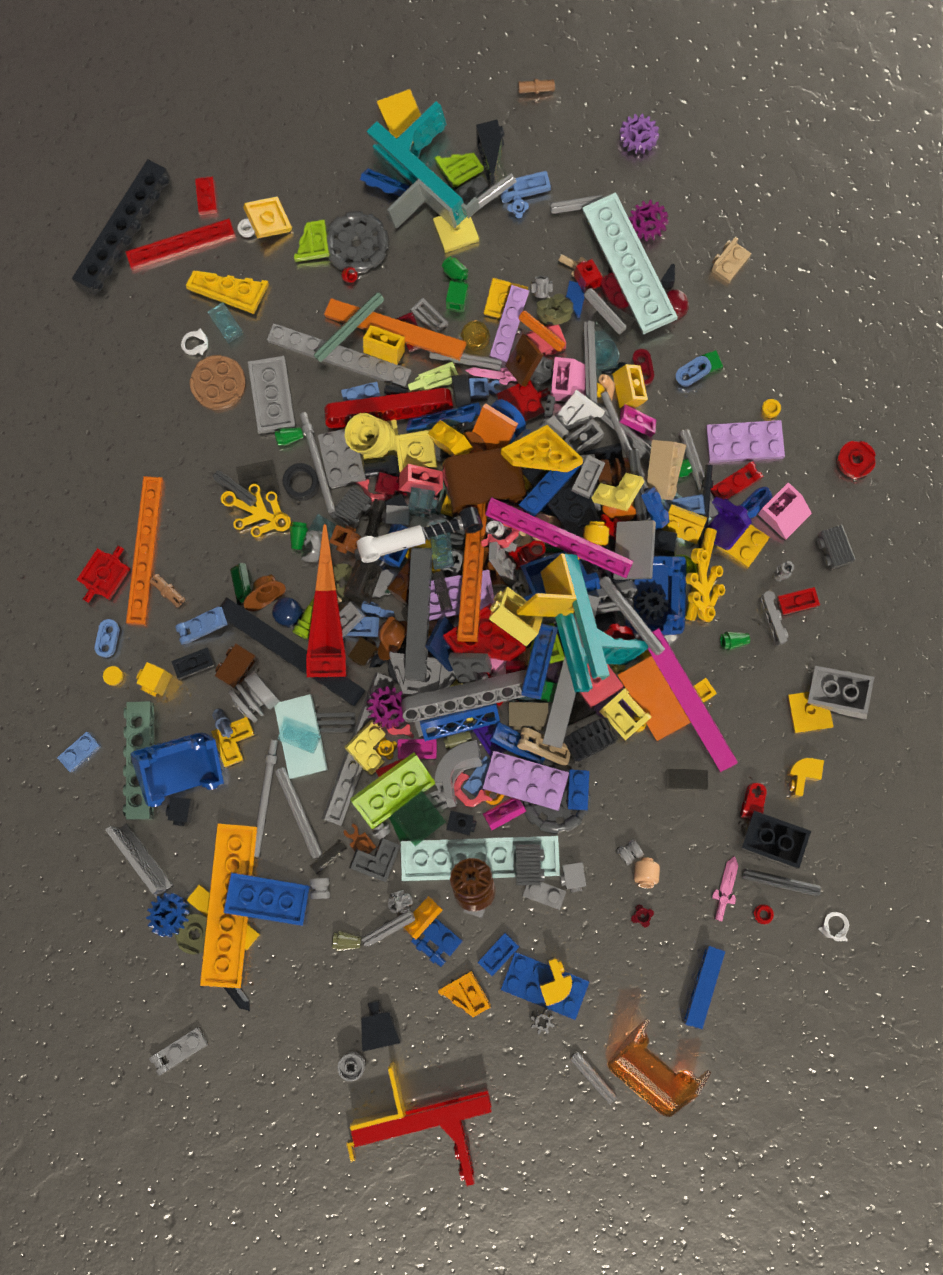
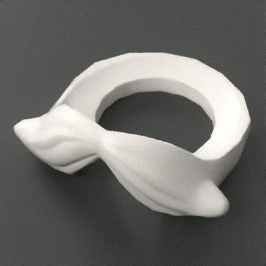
(198, 349)
(841, 936)

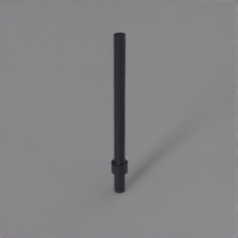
(707, 484)

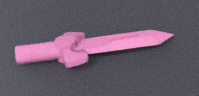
(504, 377)
(726, 888)

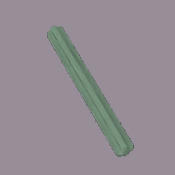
(348, 327)

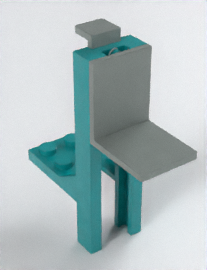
(425, 183)

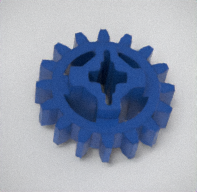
(169, 917)

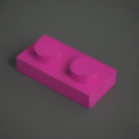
(637, 420)
(420, 747)
(504, 812)

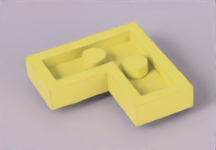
(621, 496)
(362, 747)

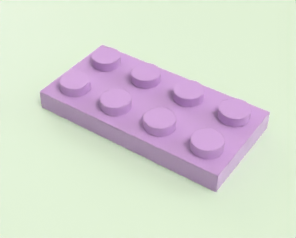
(745, 441)
(454, 584)
(525, 780)

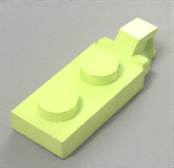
(434, 378)

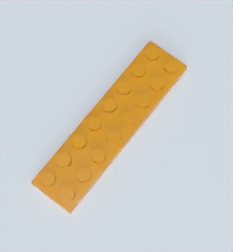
(226, 932)

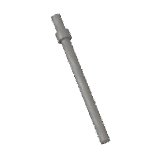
(619, 429)
(308, 431)
(270, 760)

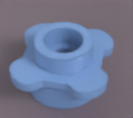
(522, 204)

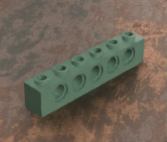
(131, 732)

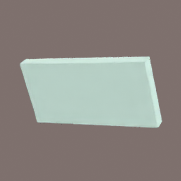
(301, 713)

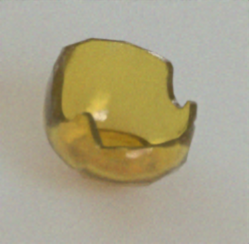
(475, 335)

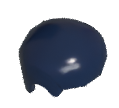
(287, 611)

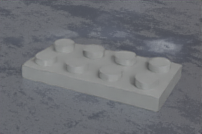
(271, 394)

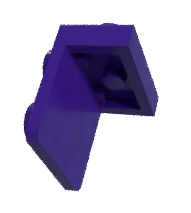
(729, 523)

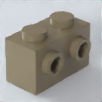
(527, 714)

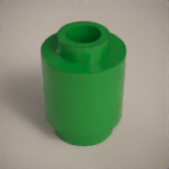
(455, 269)

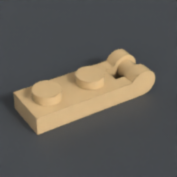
(555, 754)

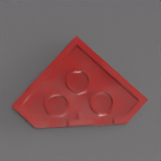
(491, 640)

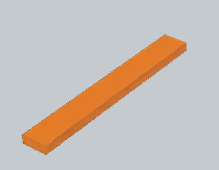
(413, 334)
(144, 550)
(472, 581)

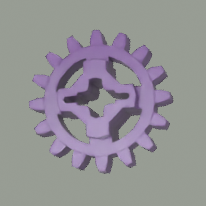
(639, 133)

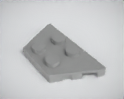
(436, 677)

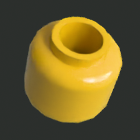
(596, 533)

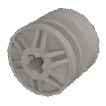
(253, 697)

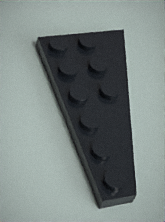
(568, 507)

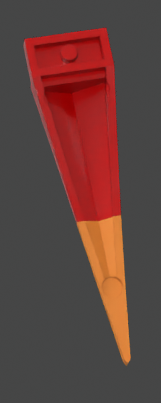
(326, 645)

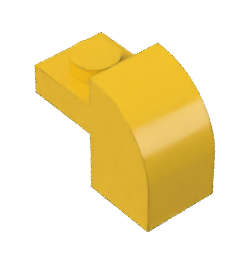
(804, 769)
(560, 987)

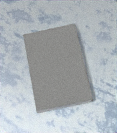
(636, 542)

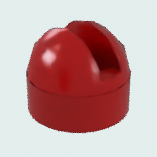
(350, 277)

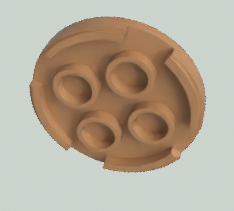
(218, 382)

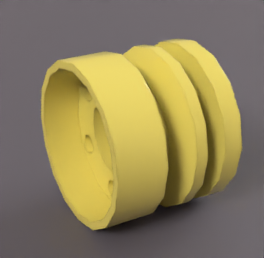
(360, 435)

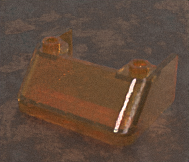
(651, 1077)

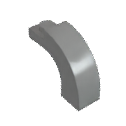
(452, 765)

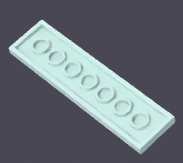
(629, 263)
(438, 857)

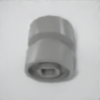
(351, 1066)

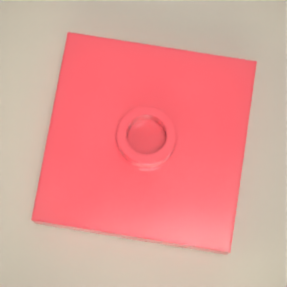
(602, 688)

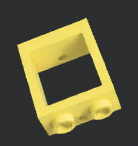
(505, 616)

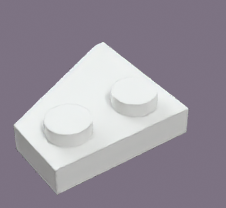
(578, 410)

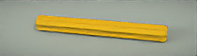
(708, 543)

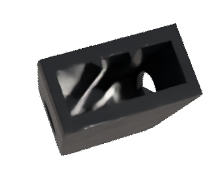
(665, 543)
(378, 1028)

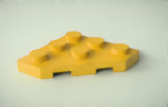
(542, 450)

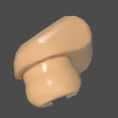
(608, 384)

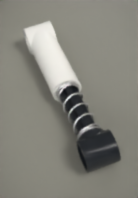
(372, 548)

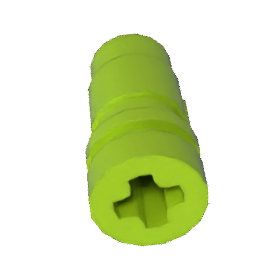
(304, 624)

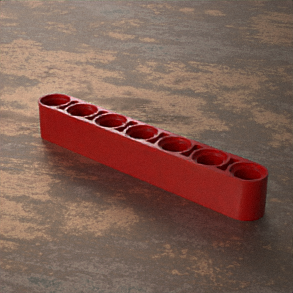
(389, 407)

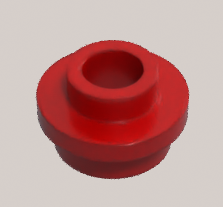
(769, 917)

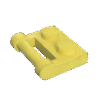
(620, 718)

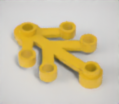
(258, 512)
(706, 608)

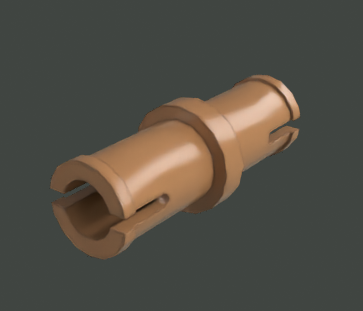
(536, 86)
(167, 590)

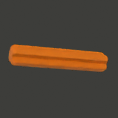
(541, 331)

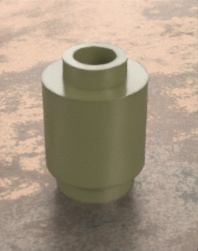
(456, 739)

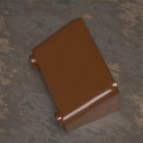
(479, 477)

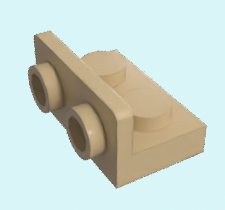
(730, 261)

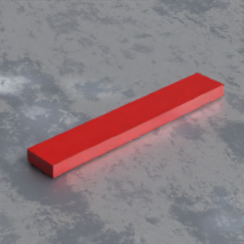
(180, 244)

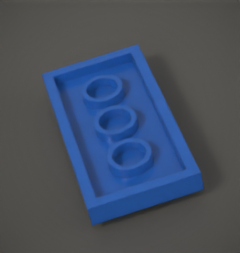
(266, 899)
(527, 975)

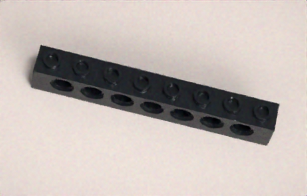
(111, 232)

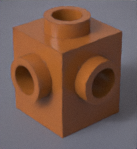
(345, 539)

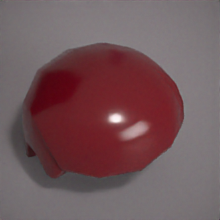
(679, 302)

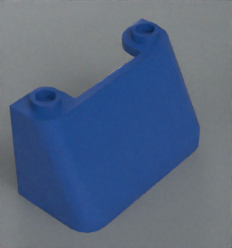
(669, 578)
(177, 767)

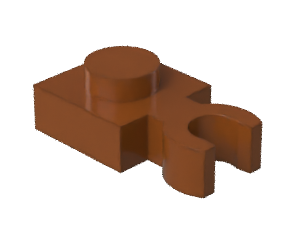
(360, 842)

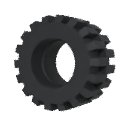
(590, 739)

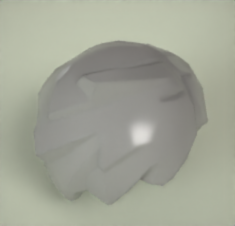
(313, 546)

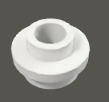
(242, 225)
(492, 525)

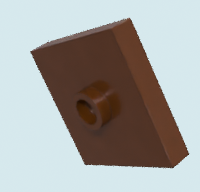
(524, 360)

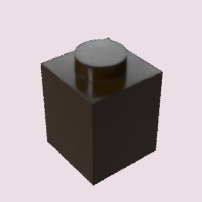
(363, 652)

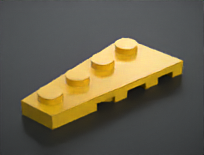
(232, 291)

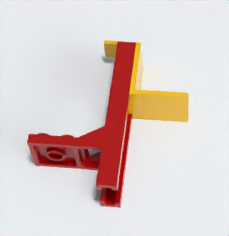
(398, 1122)

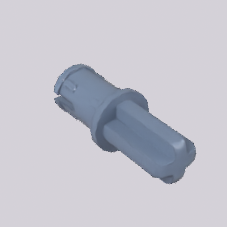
(222, 723)

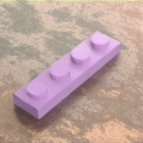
(509, 323)

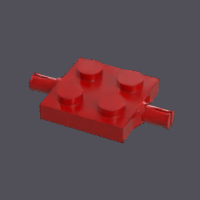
(525, 399)
(103, 574)

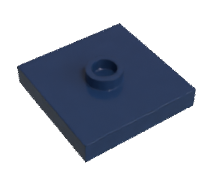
(438, 645)

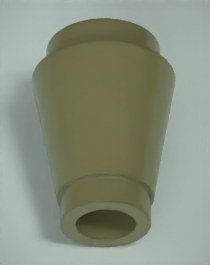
(345, 941)

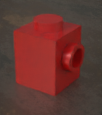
(587, 275)

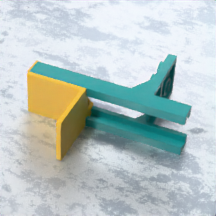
(563, 597)

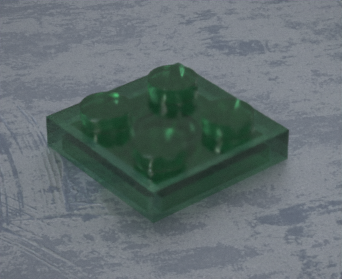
(418, 818)

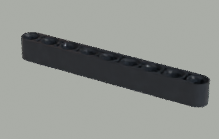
(287, 649)

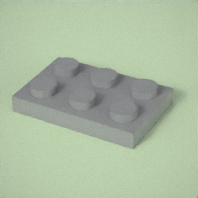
(340, 462)

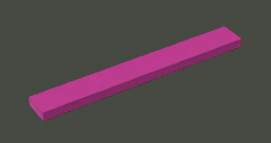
(559, 538)
(693, 705)

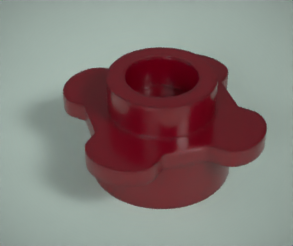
(648, 913)

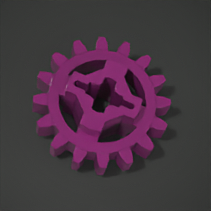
(646, 213)
(379, 705)

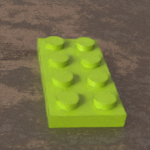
(392, 790)

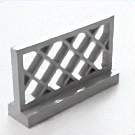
(140, 859)

